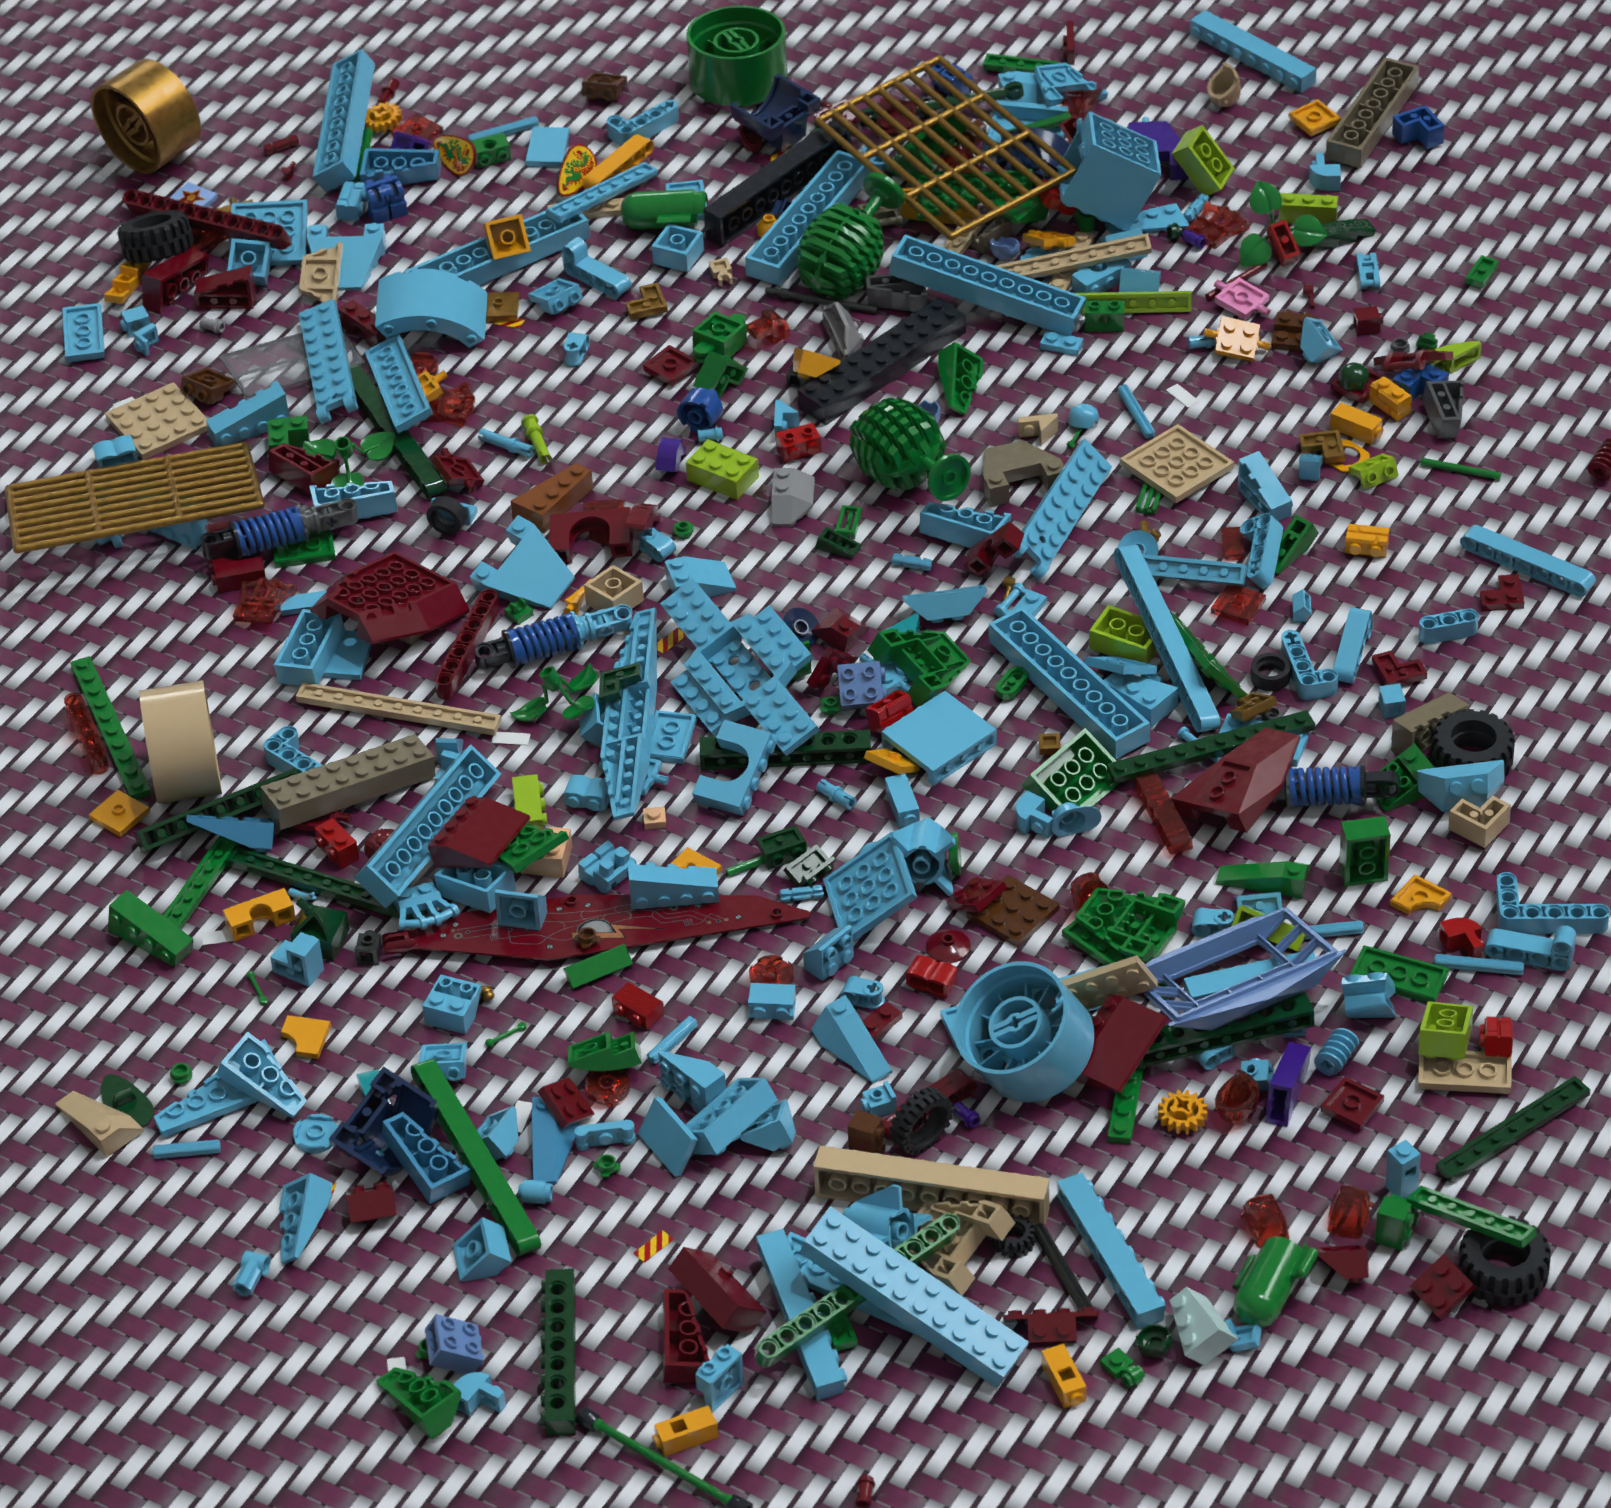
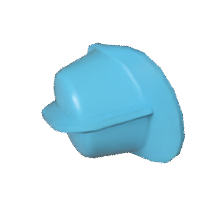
(1074, 819)

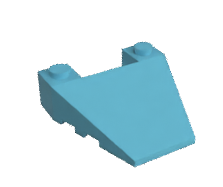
(358, 255)
(529, 571)

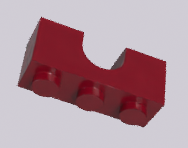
(356, 318)
(1001, 542)

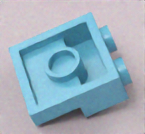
(556, 295)
(449, 1057)
(720, 1376)

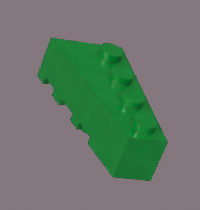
(148, 929)

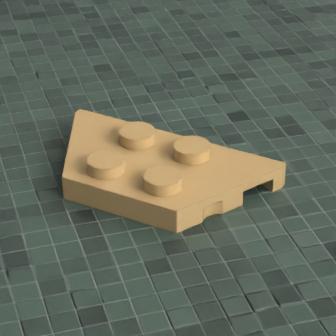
(322, 273)

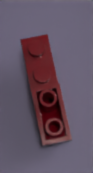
(642, 517)

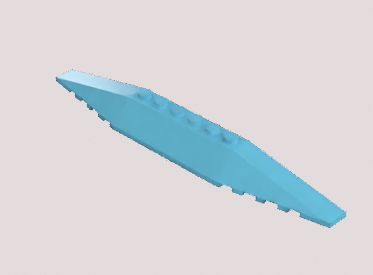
(631, 719)

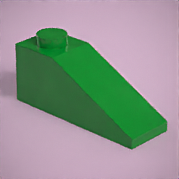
(1295, 542)

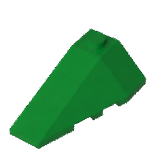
(424, 1401)

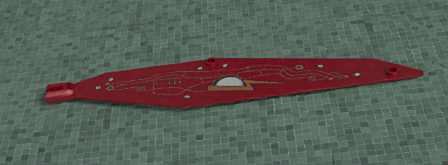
(606, 913)

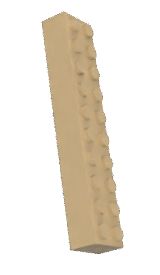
(857, 1174)

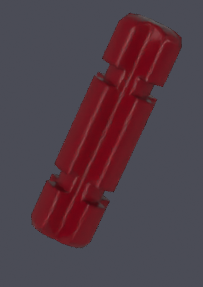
(280, 145)

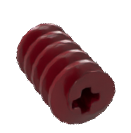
(1601, 462)

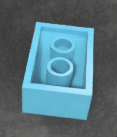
(709, 574)

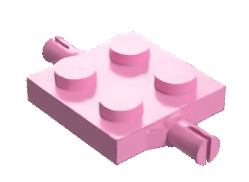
(1241, 298)

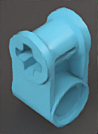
(575, 348)
(656, 544)
(1210, 921)
(862, 991)
(1212, 1058)

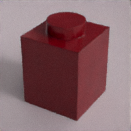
(1367, 320)

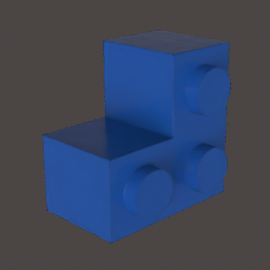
(1418, 124)
(1414, 380)

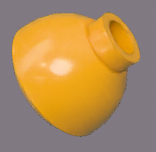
(765, 224)

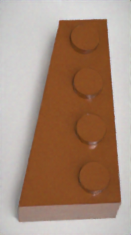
(553, 496)

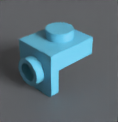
(145, 337)
(1248, 1336)

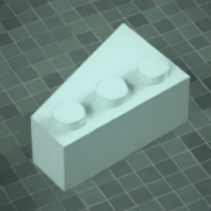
(1200, 1327)

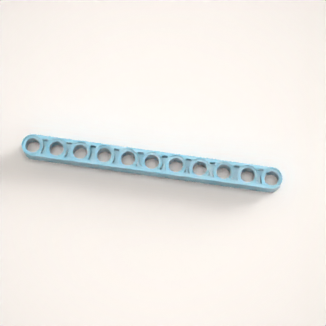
(1167, 638)

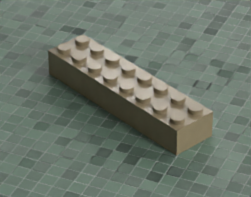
(1372, 112)
(347, 781)

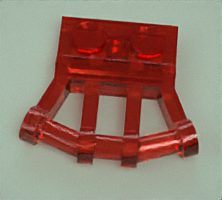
(1214, 233)
(452, 406)
(258, 609)

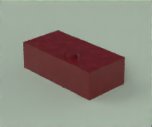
(717, 1290)

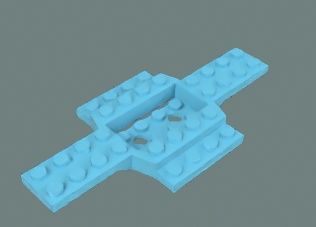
(717, 644)

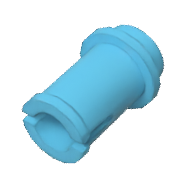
(711, 434)

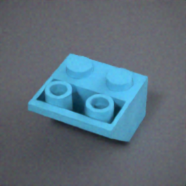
(830, 953)
(452, 1004)

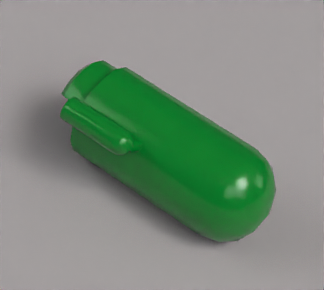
(659, 208)
(1269, 1280)

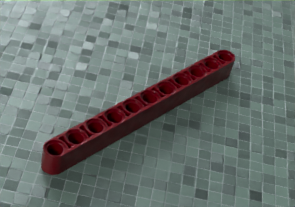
(210, 219)

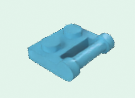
(1030, 600)

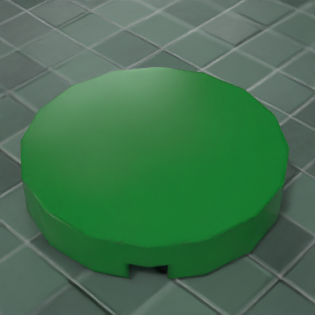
(955, 856)

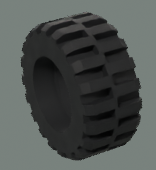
(155, 236)
(1472, 729)
(1505, 1284)

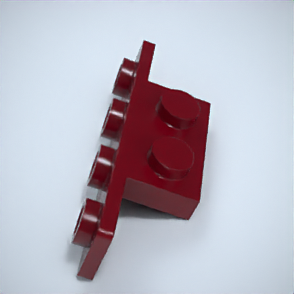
(1051, 1327)

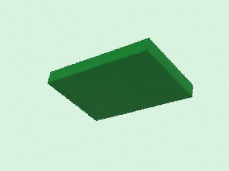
(317, 549)

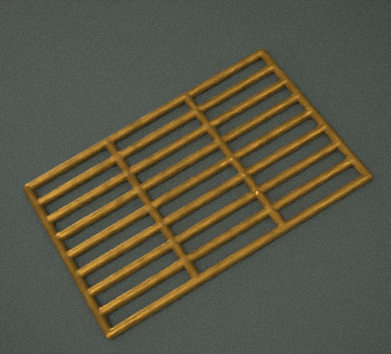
(949, 171)
(132, 497)

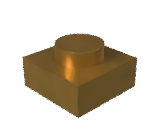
(1049, 743)

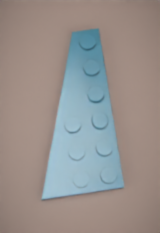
(202, 1105)

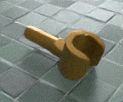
(1008, 583)

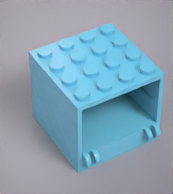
(1113, 171)

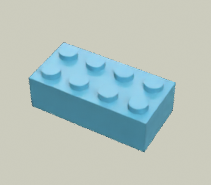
(308, 649)
(730, 1114)

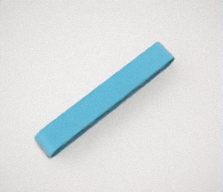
(1528, 560)

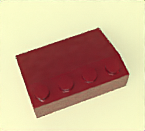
(476, 834)
(1121, 1040)

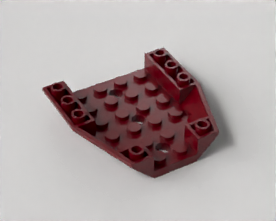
(393, 599)

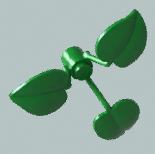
(1262, 200)
(376, 446)
(552, 681)

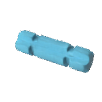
(1195, 207)
(912, 562)
(801, 893)

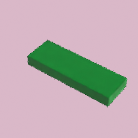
(598, 966)

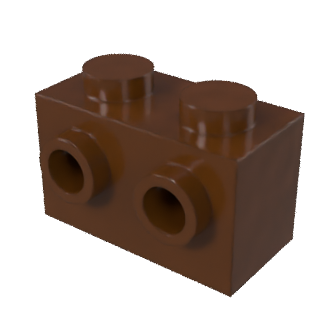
(866, 1133)

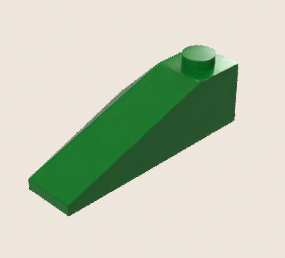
(959, 375)
(1283, 877)

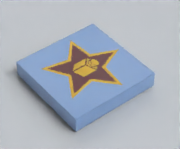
(195, 194)

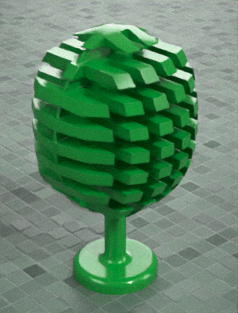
(847, 241)
(904, 447)

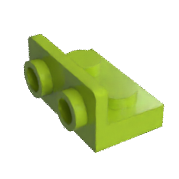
(1375, 470)

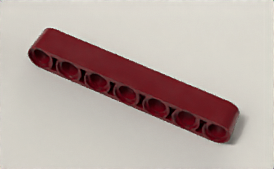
(463, 648)

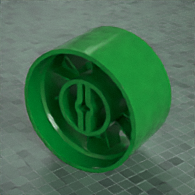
(735, 54)

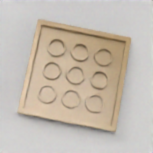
(158, 420)
(1177, 463)

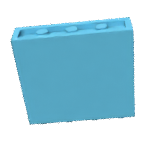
(1027, 114)
(941, 736)

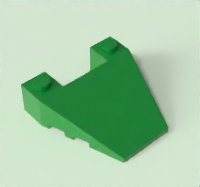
(926, 658)

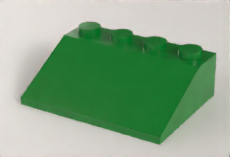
(1073, 774)

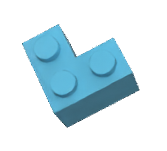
(299, 959)

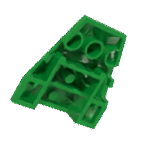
(1132, 922)

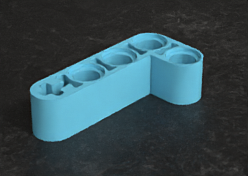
(645, 124)
(592, 272)
(1266, 537)
(1356, 631)
(1307, 681)
(284, 754)
(1533, 949)

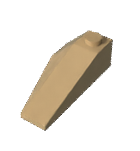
(99, 1123)

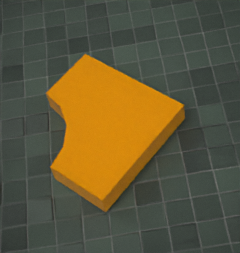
(1420, 894)
(307, 1035)

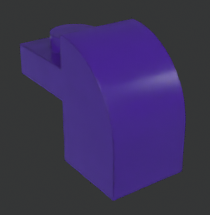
(407, 141)
(670, 454)

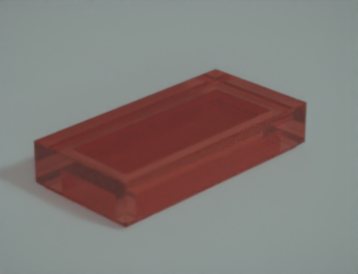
(1232, 543)

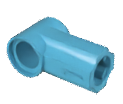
(252, 1268)

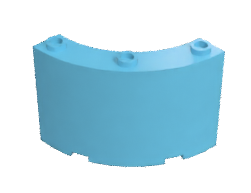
(431, 302)

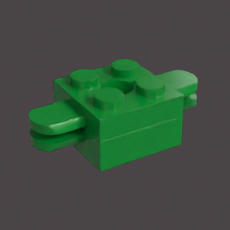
(719, 334)

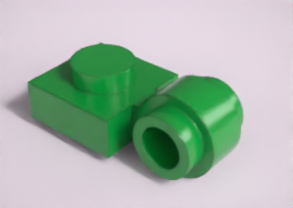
(1121, 1365)

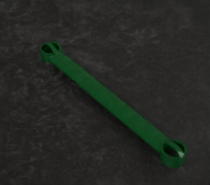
(998, 93)

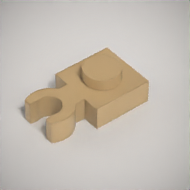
(722, 270)

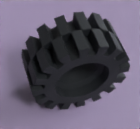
(1019, 1245)

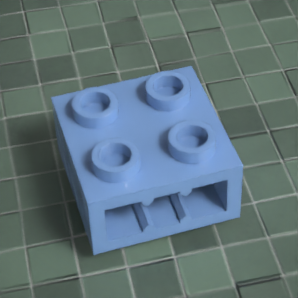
(861, 684)
(454, 1344)

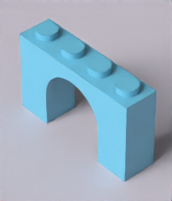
(736, 794)

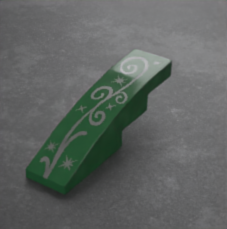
(1345, 231)

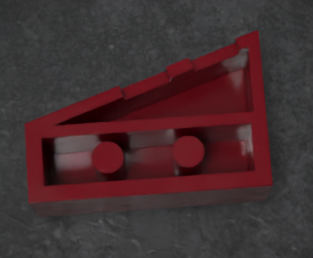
(227, 290)
(302, 468)

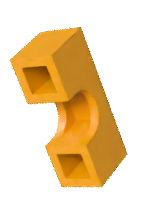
(272, 906)

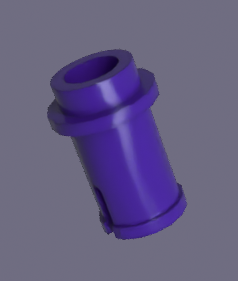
(1196, 240)
(969, 1117)

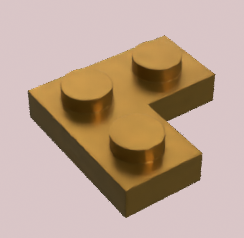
(650, 304)
(1326, 441)
(1251, 705)

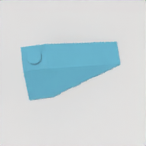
(1031, 88)
(846, 1036)
(257, 1074)

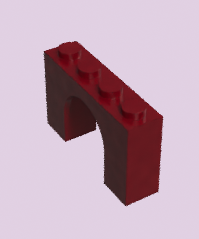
(569, 526)
(230, 573)

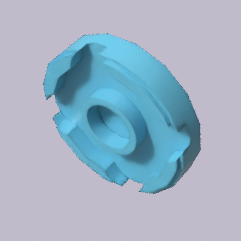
(313, 1133)

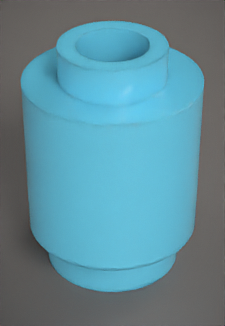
(535, 1191)

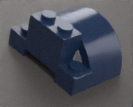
(782, 114)
(1052, 139)
(367, 1121)

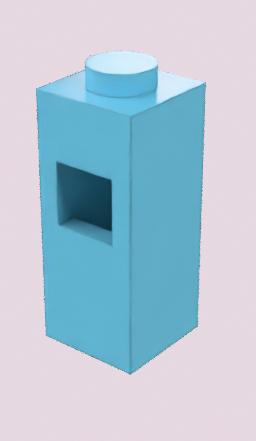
(902, 800)
(1402, 1169)

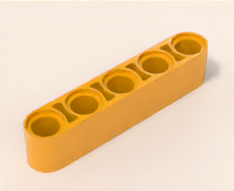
(622, 159)

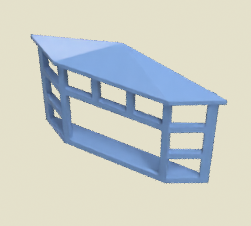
(1251, 994)

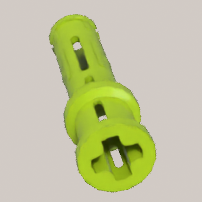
(534, 433)

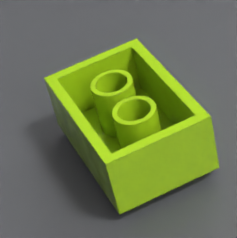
(1203, 160)
(722, 469)
(1122, 635)
(1445, 1030)

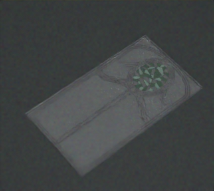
(276, 360)

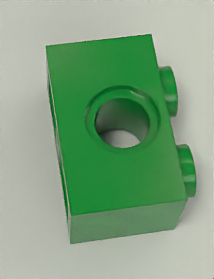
(491, 150)
(1104, 315)

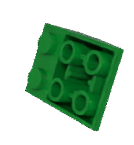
(1029, 211)
(1406, 766)

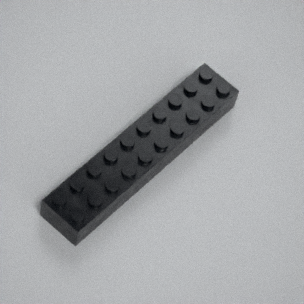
(778, 180)
(881, 361)

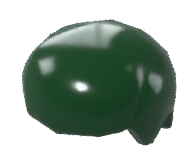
(1353, 376)
(1154, 1340)

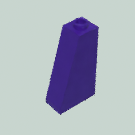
(1287, 1083)

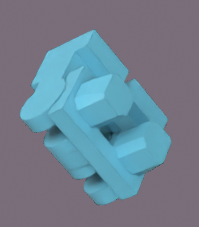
(605, 867)

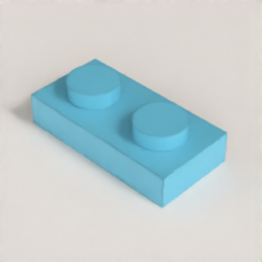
(1061, 343)

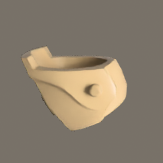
(1224, 86)

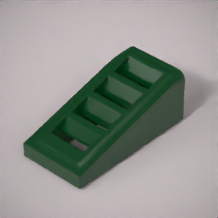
(832, 542)

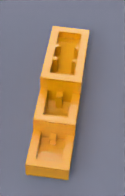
(126, 282)

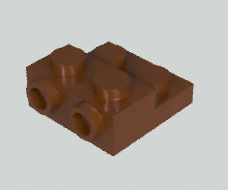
(603, 86)
(1288, 330)
(206, 385)

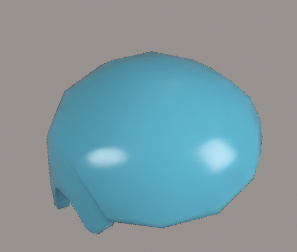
(1083, 416)

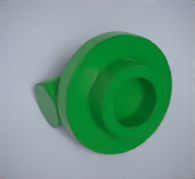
(1427, 341)

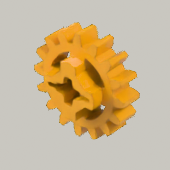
(383, 117)
(1182, 1111)

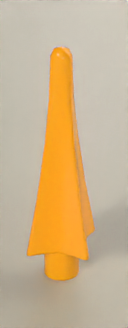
(574, 601)

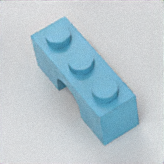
(1096, 282)

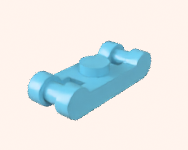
(1368, 269)
(605, 1134)

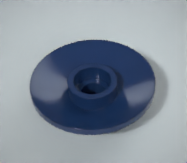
(804, 621)

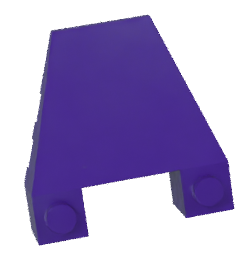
(1166, 143)

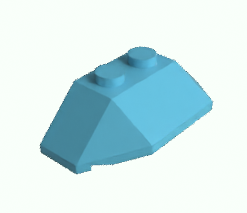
(946, 603)
(1469, 782)

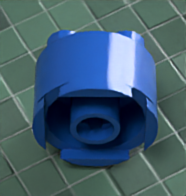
(700, 409)

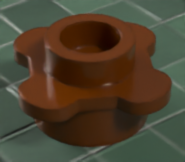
(587, 937)

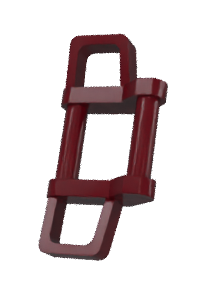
(1404, 361)

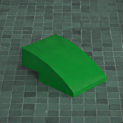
(605, 1053)

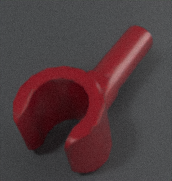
(288, 172)
(1308, 290)

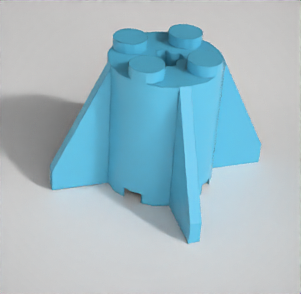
(924, 852)
(885, 1216)

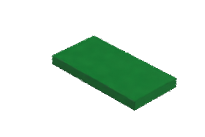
(1410, 976)

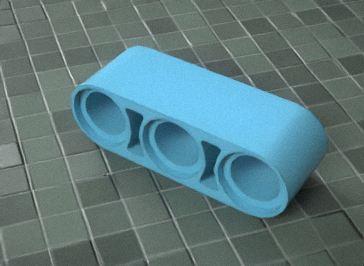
(1448, 626)

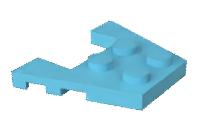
(1062, 78)

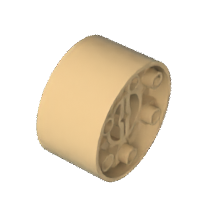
(180, 742)

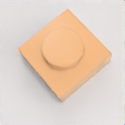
(654, 818)

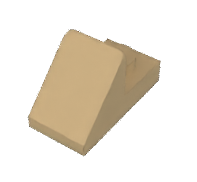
(1040, 425)

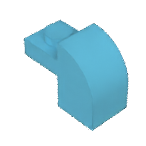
(1324, 176)
(1032, 816)
(478, 1389)

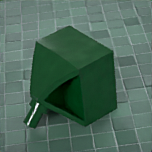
(323, 923)

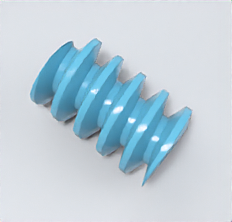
(1336, 1051)

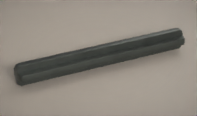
(1061, 1266)

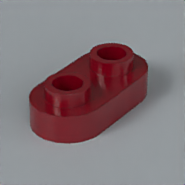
(751, 141)

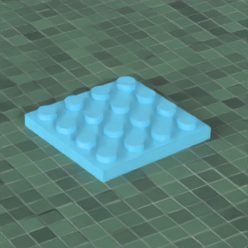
(290, 215)
(870, 887)

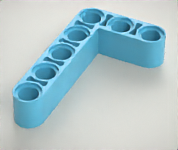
(1545, 917)

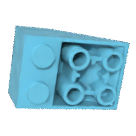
(691, 1079)

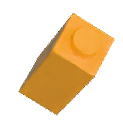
(1356, 423)
(1064, 1376)
(685, 1431)

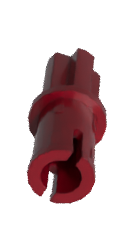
(388, 92)

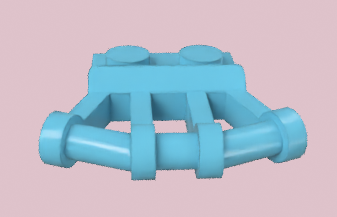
(420, 898)

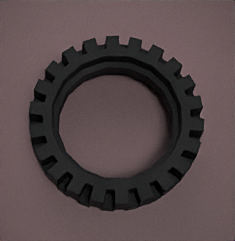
(912, 1111)

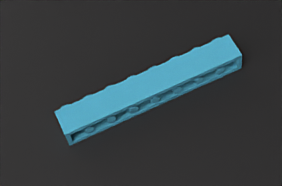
(1253, 51)
(1111, 1250)
(793, 1298)

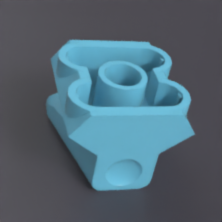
(1368, 995)

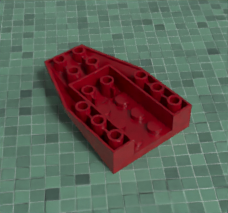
(1241, 781)

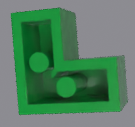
(718, 372)
(288, 431)
(1395, 1222)

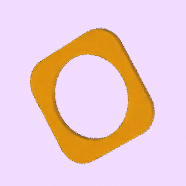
(1364, 455)

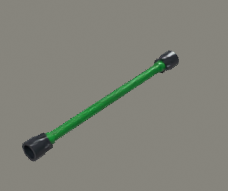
(590, 1420)

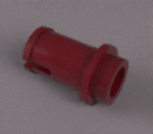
(864, 1494)

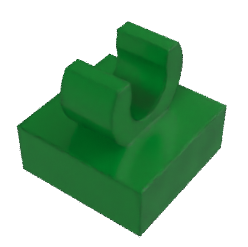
(518, 611)

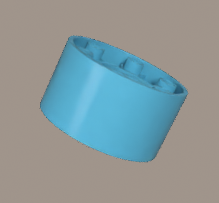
(1040, 1046)

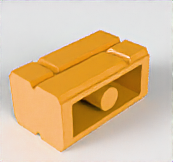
(1390, 398)
(1367, 540)

